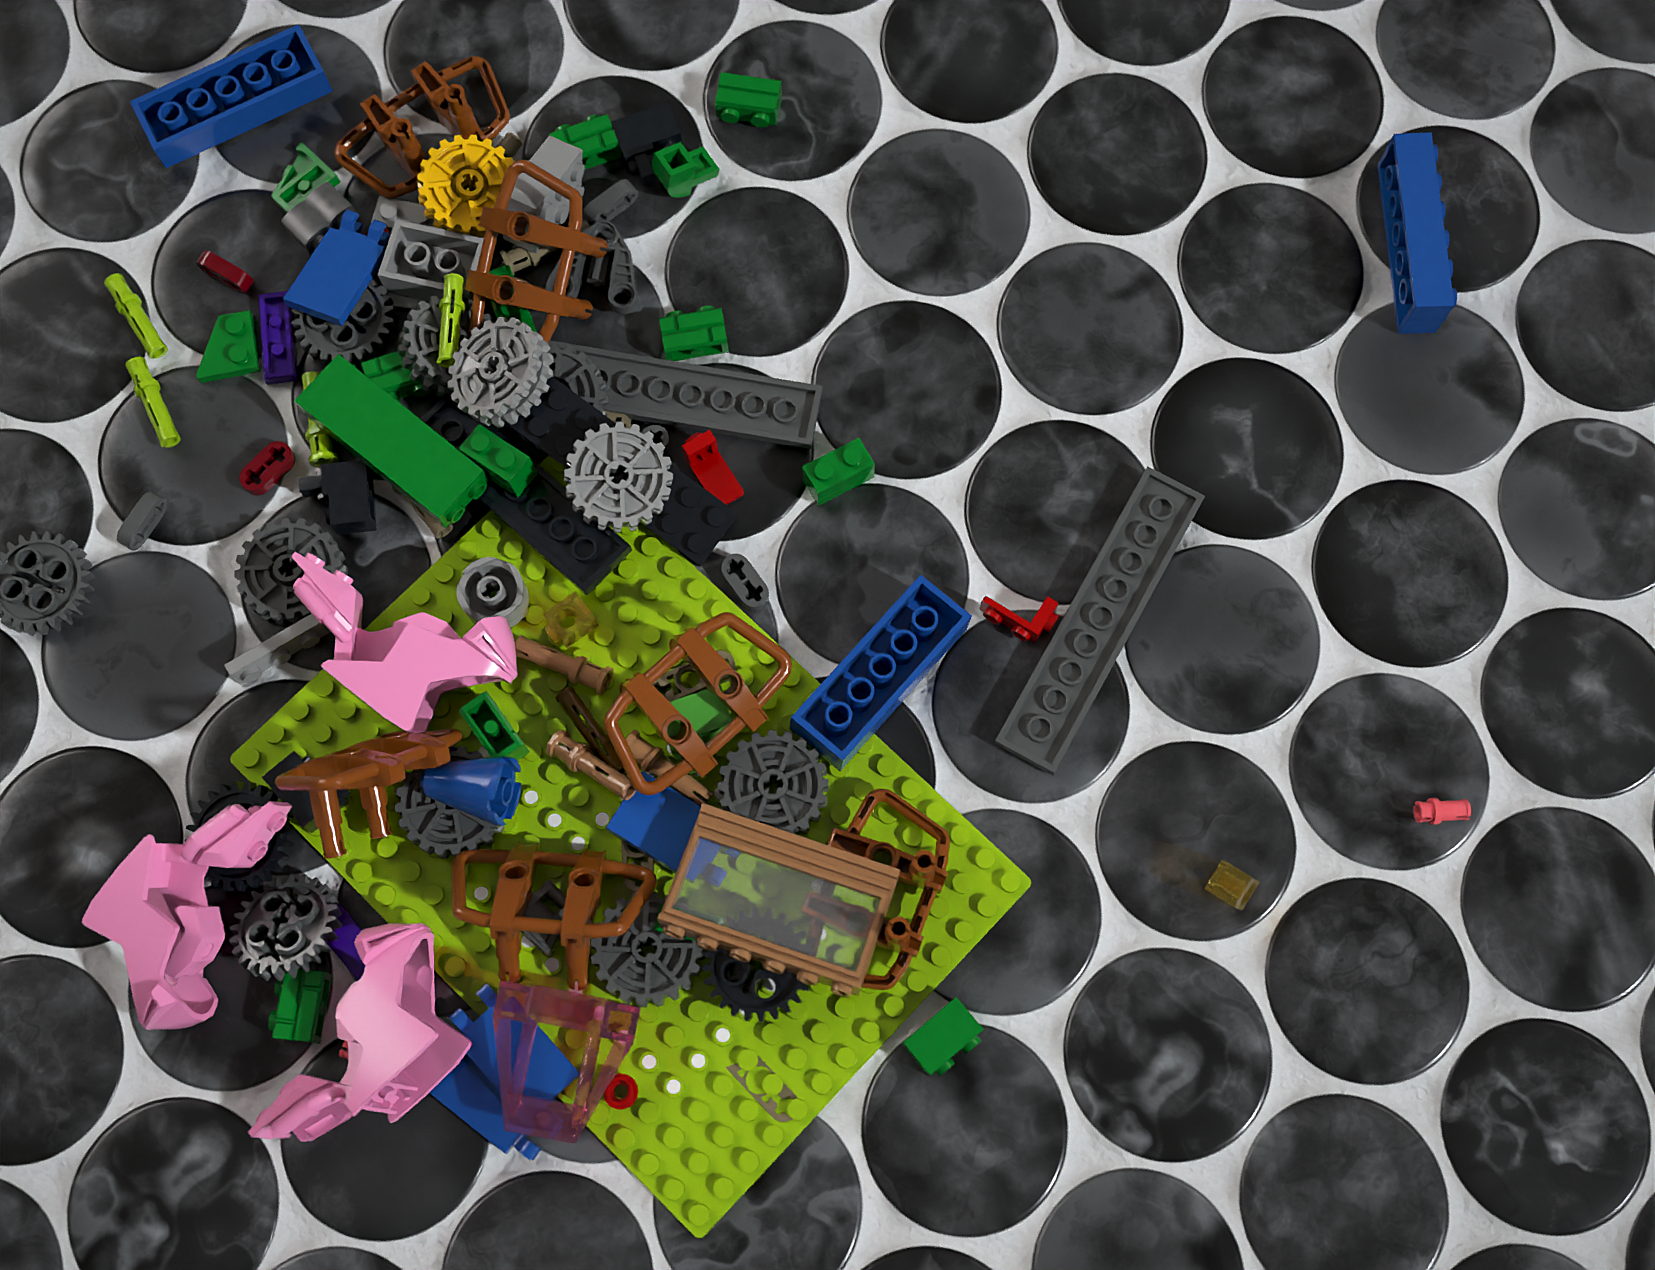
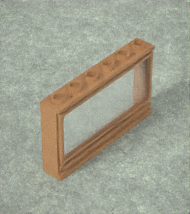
(779, 900)

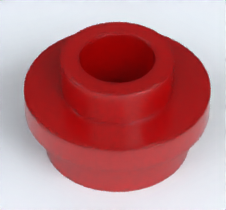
(632, 1094)

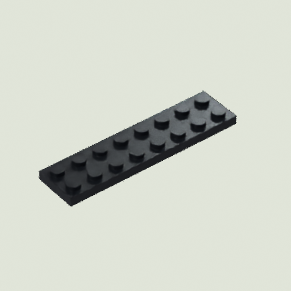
(541, 513)
(691, 517)

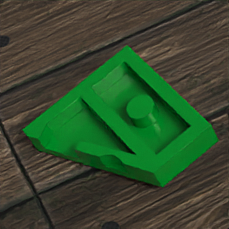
(301, 179)
(230, 349)

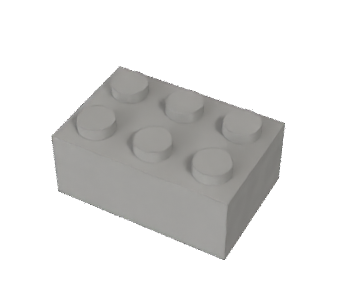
(535, 198)
(422, 256)

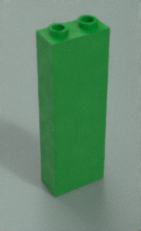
(392, 441)

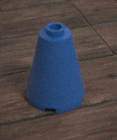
(476, 787)

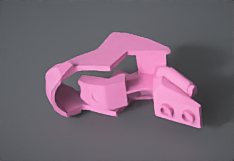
(406, 665)
(162, 913)
(392, 1036)

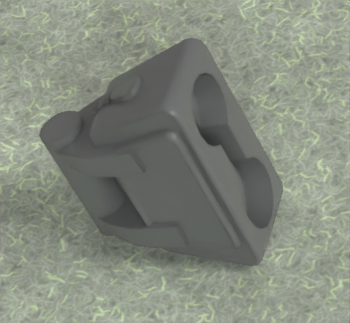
(536, 909)

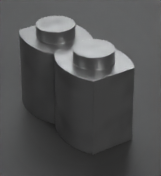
(314, 216)

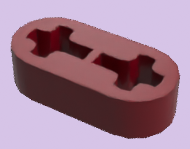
(224, 272)
(267, 468)

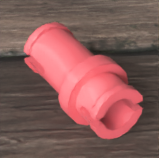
(1436, 811)

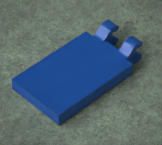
(339, 270)
(656, 824)
(548, 1067)
(479, 1104)

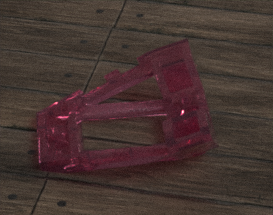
(566, 1009)

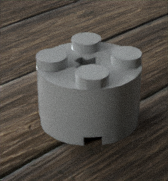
(492, 575)

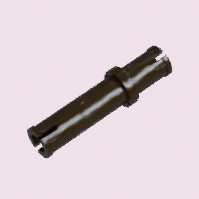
(570, 702)

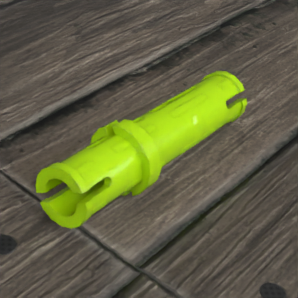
(452, 289)
(130, 306)
(148, 391)

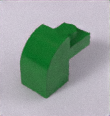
(682, 169)

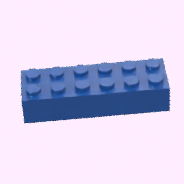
(231, 96)
(1416, 233)
(879, 672)

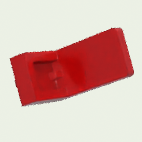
(710, 468)
(1021, 628)

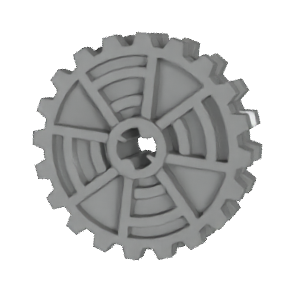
(500, 372)
(605, 455)

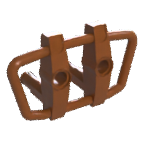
(407, 149)
(540, 232)
(660, 712)
(367, 767)
(920, 871)
(581, 903)

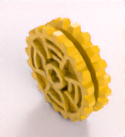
(451, 169)

